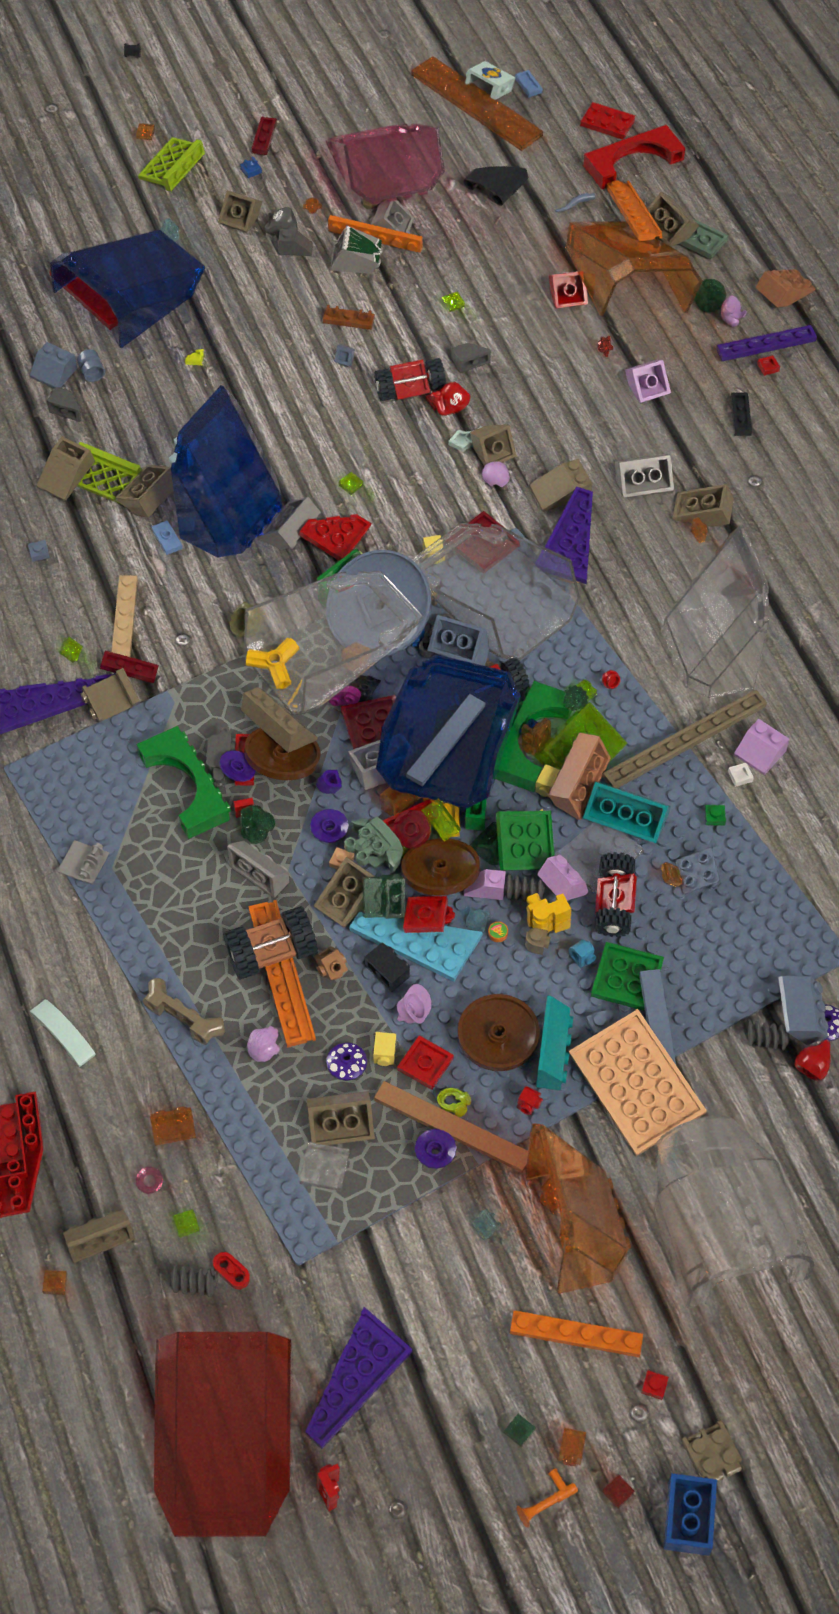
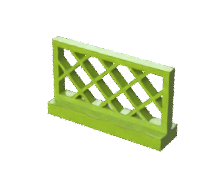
(179, 167)
(111, 462)

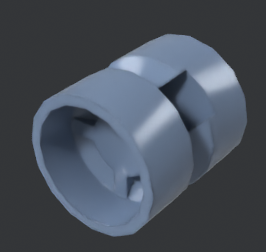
(91, 365)

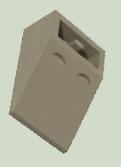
(65, 468)

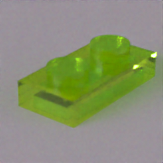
(441, 819)

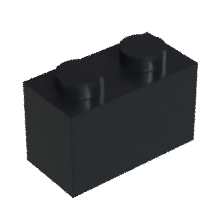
(387, 966)

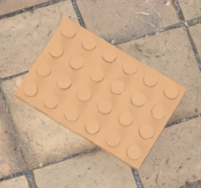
(636, 1081)

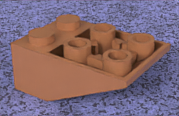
(784, 286)

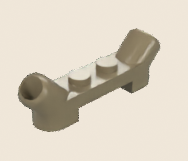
(201, 1029)

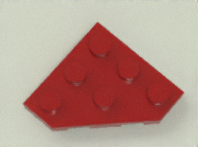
(336, 534)

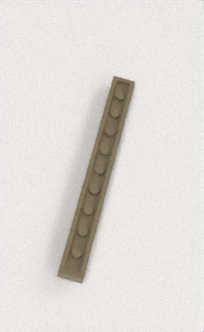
(684, 739)

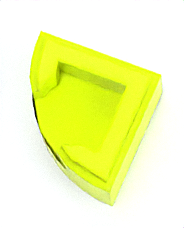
(195, 358)

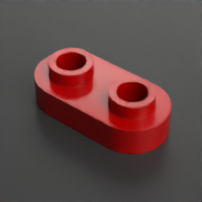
(232, 1271)

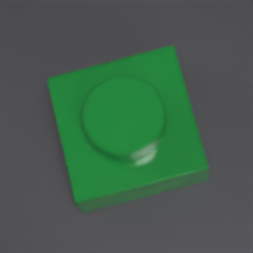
(715, 815)

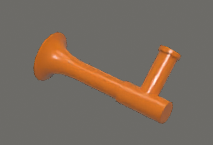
(564, 1492)

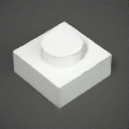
(740, 774)

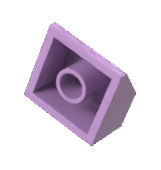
(648, 380)
(762, 747)
(562, 878)

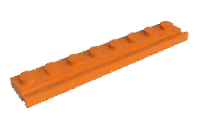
(634, 210)
(285, 985)

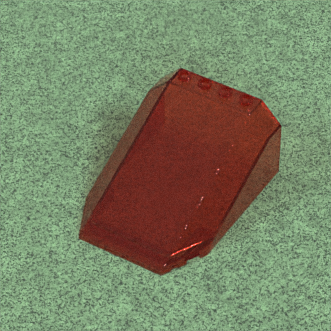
(222, 1431)

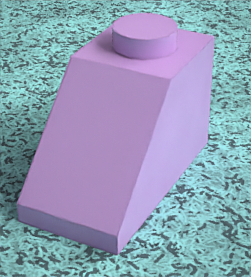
(488, 885)

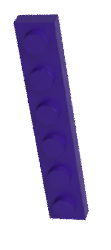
(766, 343)

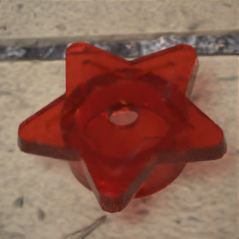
(604, 345)

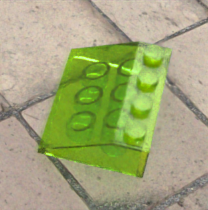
(586, 721)

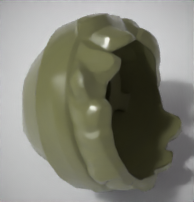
(237, 624)

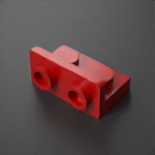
(327, 1485)

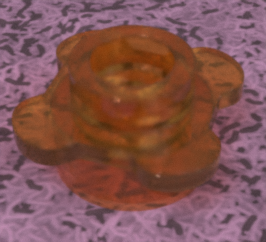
(312, 205)

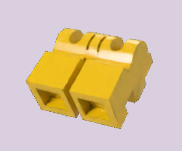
(548, 916)

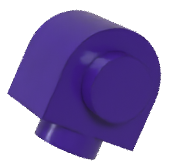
(329, 782)

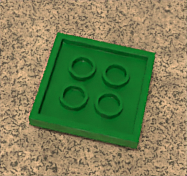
(524, 839)
(619, 975)

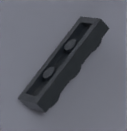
(741, 414)

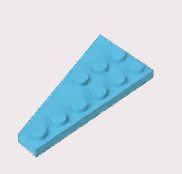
(437, 951)

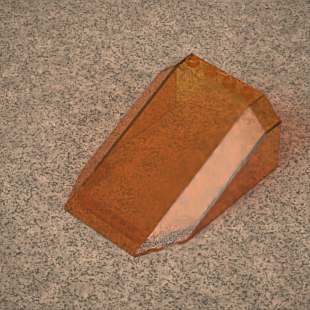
(611, 252)
(589, 1216)

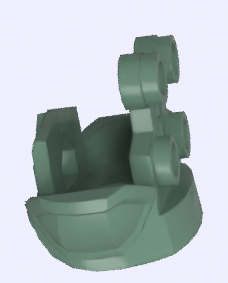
(375, 839)

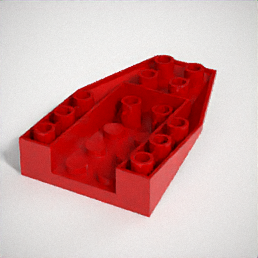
(19, 1153)

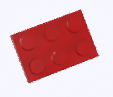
(607, 120)

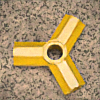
(277, 670)

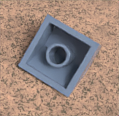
(53, 365)

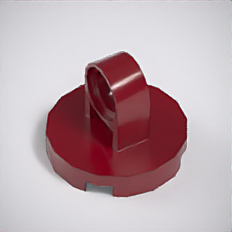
(412, 828)

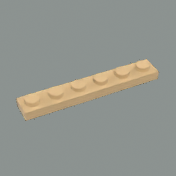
(125, 615)

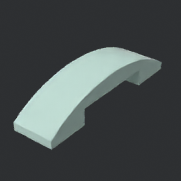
(63, 1031)

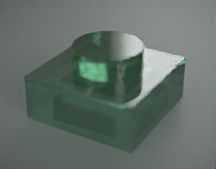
(519, 1430)

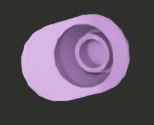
(414, 1005)

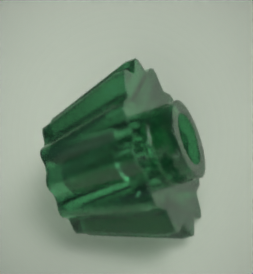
(575, 698)

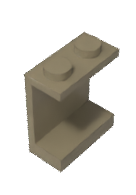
(110, 696)

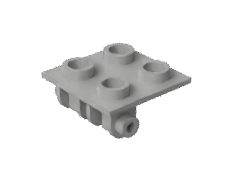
(83, 861)

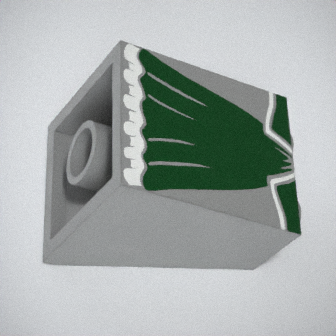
(356, 252)

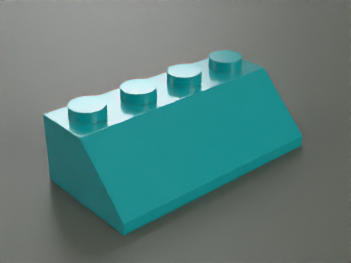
(626, 811)
(554, 1044)

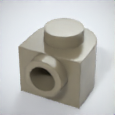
(537, 940)

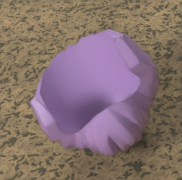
(731, 311)
(263, 1044)

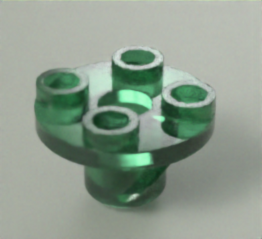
(710, 295)
(256, 824)

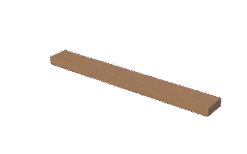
(458, 1128)

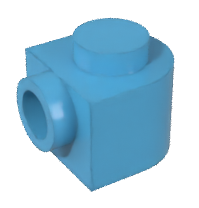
(582, 953)

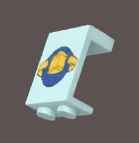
(501, 81)

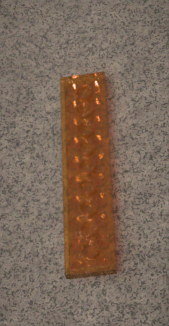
(477, 103)

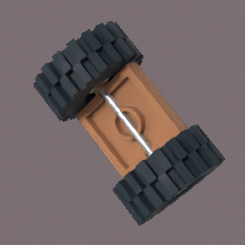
(270, 942)

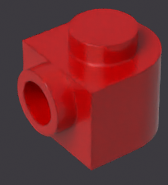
(529, 1100)

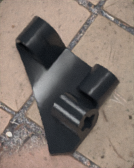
(501, 180)

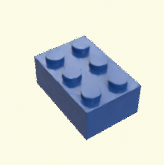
(690, 1514)

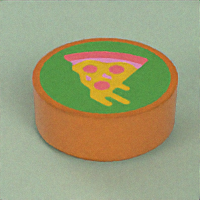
(498, 931)

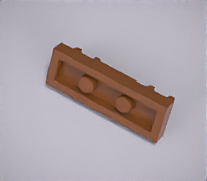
(348, 318)

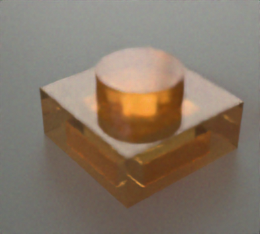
(145, 131)
(699, 530)
(671, 874)
(54, 1282)

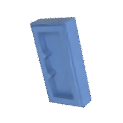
(528, 83)
(167, 537)

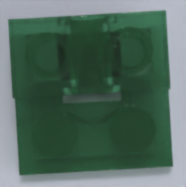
(384, 896)

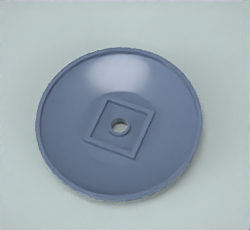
(406, 578)

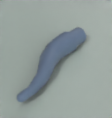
(578, 199)

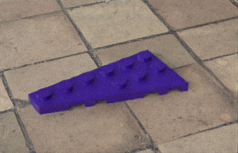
(572, 532)
(363, 1367)

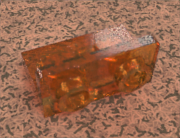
(535, 738)
(172, 1125)

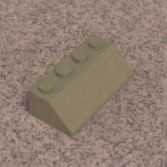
(276, 720)

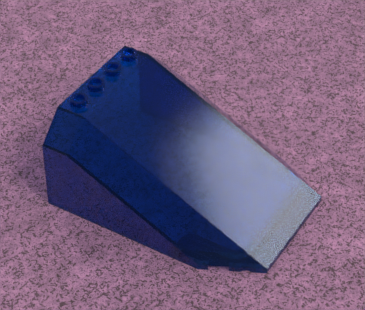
(137, 276)
(222, 479)
(421, 711)

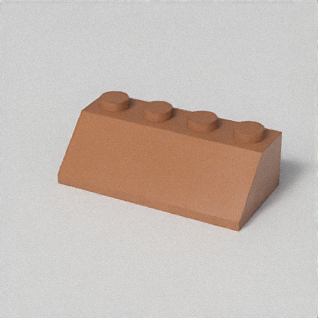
(578, 775)

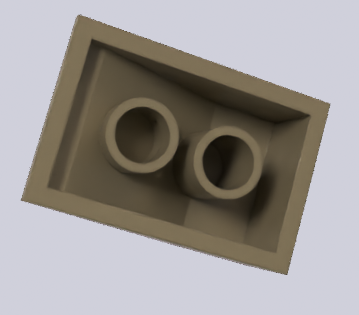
(559, 484)
(710, 504)
(344, 893)

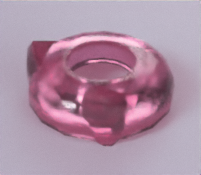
(146, 1172)

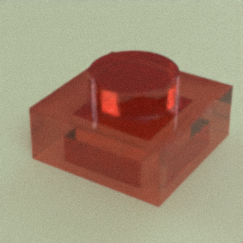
(618, 1491)

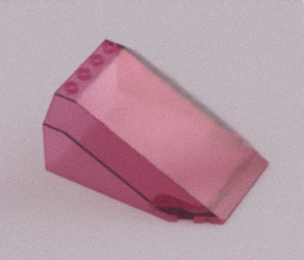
(389, 161)

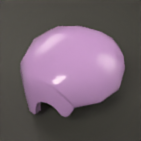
(496, 473)

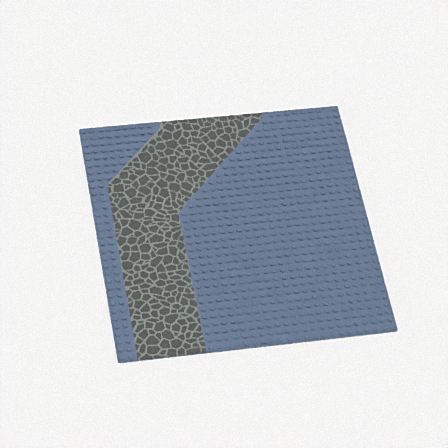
(172, 898)

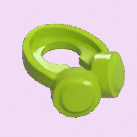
(458, 1109)

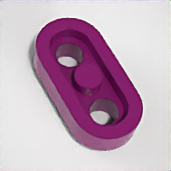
(346, 696)

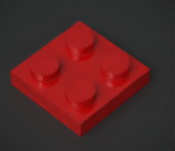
(425, 914)
(425, 1062)

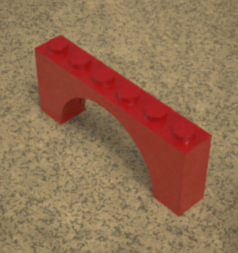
(657, 141)

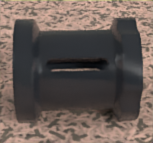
(132, 50)

